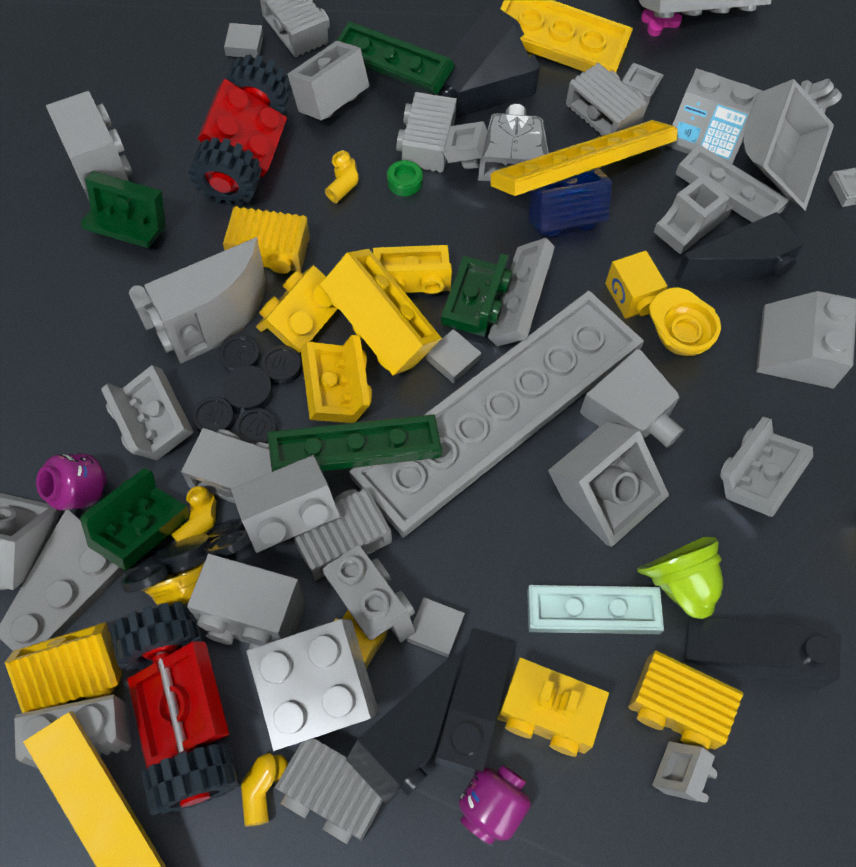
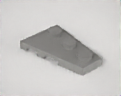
(58, 588)

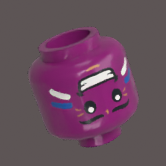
(71, 481)
(494, 804)

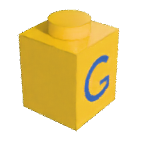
(634, 283)

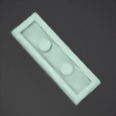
(594, 609)

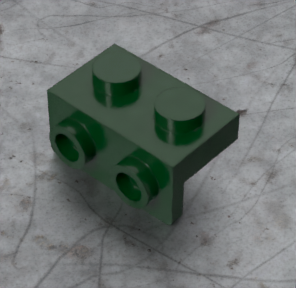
(124, 210)
(475, 294)
(132, 520)

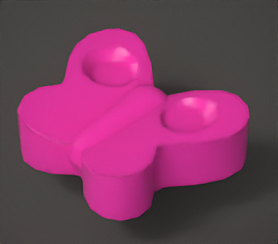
(656, 24)

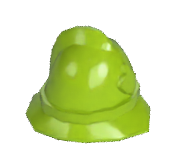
(690, 576)

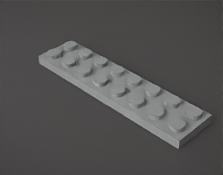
(503, 409)

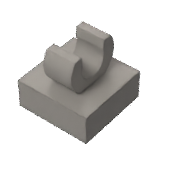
(466, 144)
(685, 771)

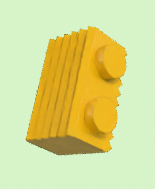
(280, 236)
(64, 669)
(685, 701)

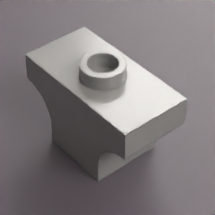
(693, 214)

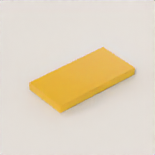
(569, 34)

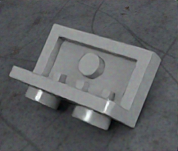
(148, 414)
(764, 469)
(368, 596)

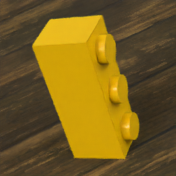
(380, 311)

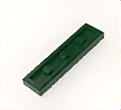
(399, 58)
(357, 443)

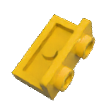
(417, 267)
(299, 311)
(336, 380)

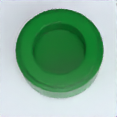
(404, 178)

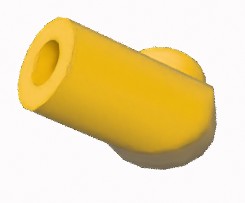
(346, 176)
(201, 513)
(256, 784)

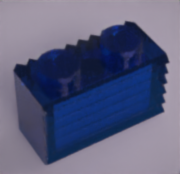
(571, 203)

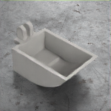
(790, 135)
(204, 301)

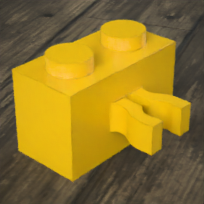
(553, 708)

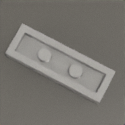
(746, 194)
(524, 292)

